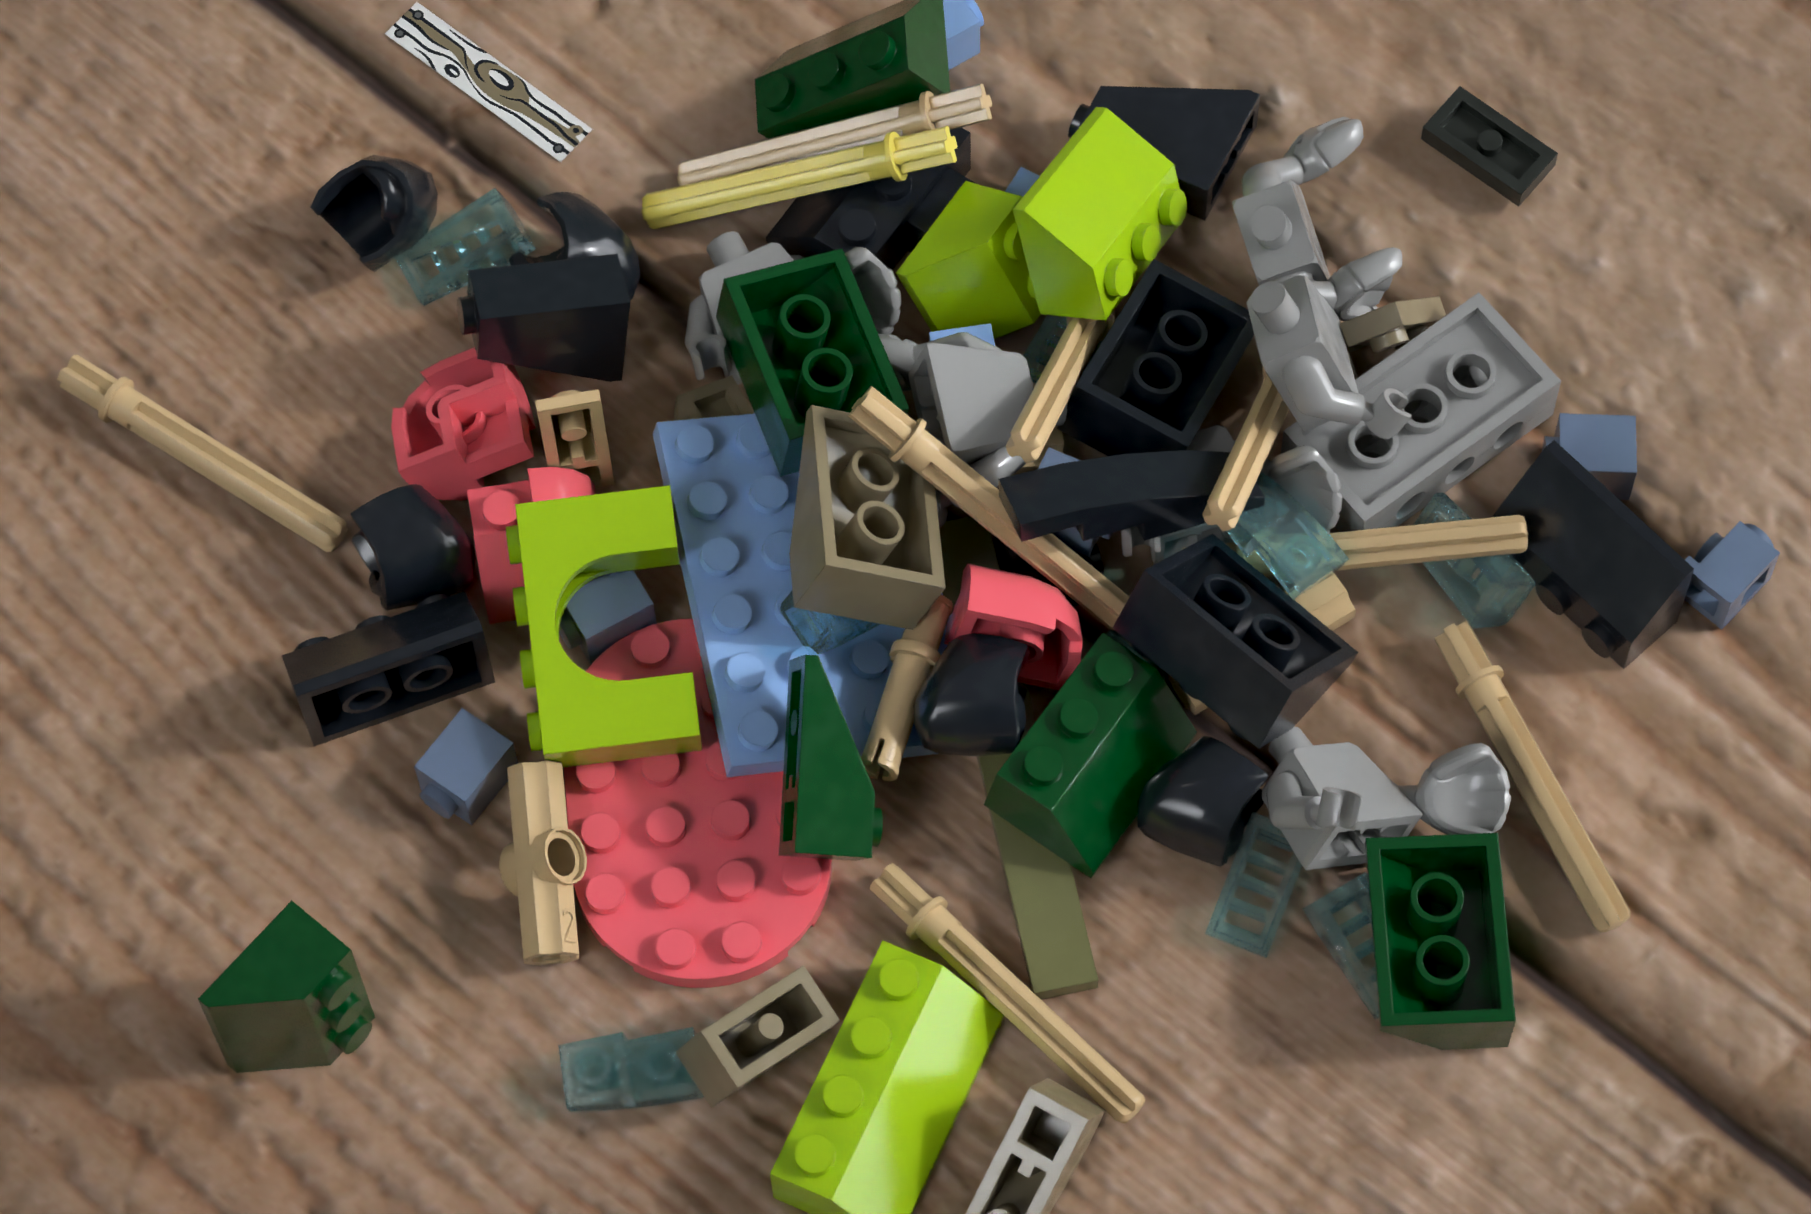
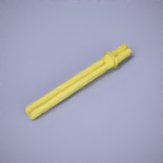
(802, 177)

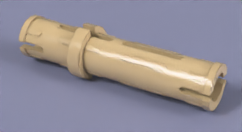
(912, 662)

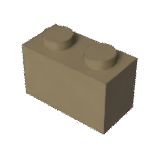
(757, 1036)

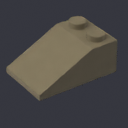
(862, 528)

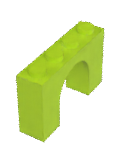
(560, 551)

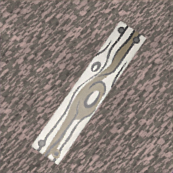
(488, 81)

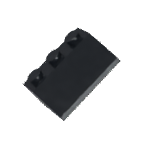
(863, 214)
(1158, 367)
(1596, 558)
(1233, 639)
(389, 667)

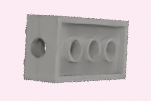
(1469, 398)

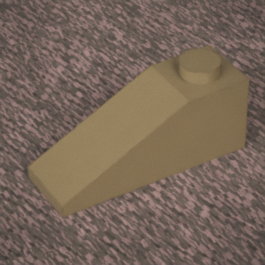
(1038, 1152)

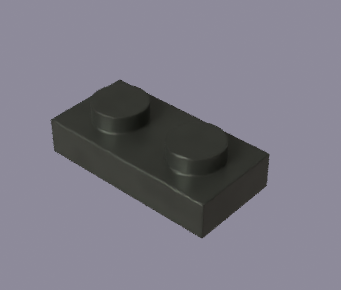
(1489, 146)

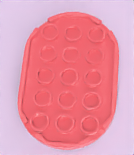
(679, 853)

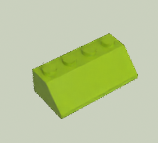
(887, 1090)

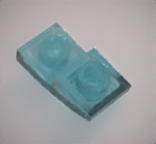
(1287, 540)
(626, 1073)

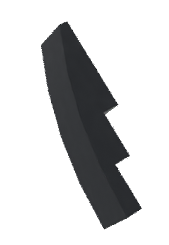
(1117, 492)

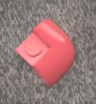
(462, 425)
(493, 510)
(1022, 611)

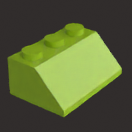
(1097, 218)

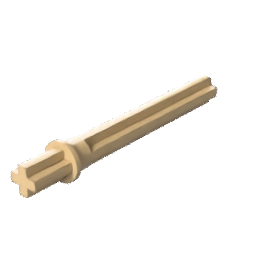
(950, 109)
(1056, 386)
(122, 403)
(1246, 457)
(982, 502)
(1422, 543)
(1532, 776)
(944, 934)

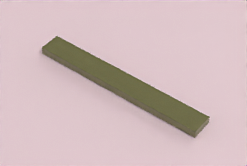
(1037, 880)

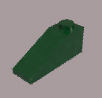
(825, 783)

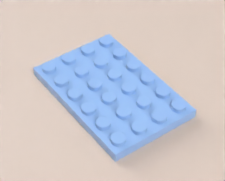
(736, 570)

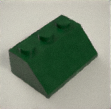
(856, 69)
(802, 342)
(1089, 756)
(1441, 940)
(289, 999)

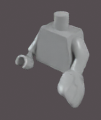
(1274, 209)
(732, 258)
(1306, 350)
(967, 397)
(1297, 471)
(1338, 797)

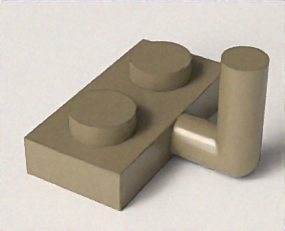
(1391, 325)

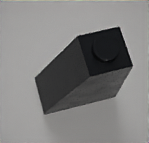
(1191, 127)
(550, 316)

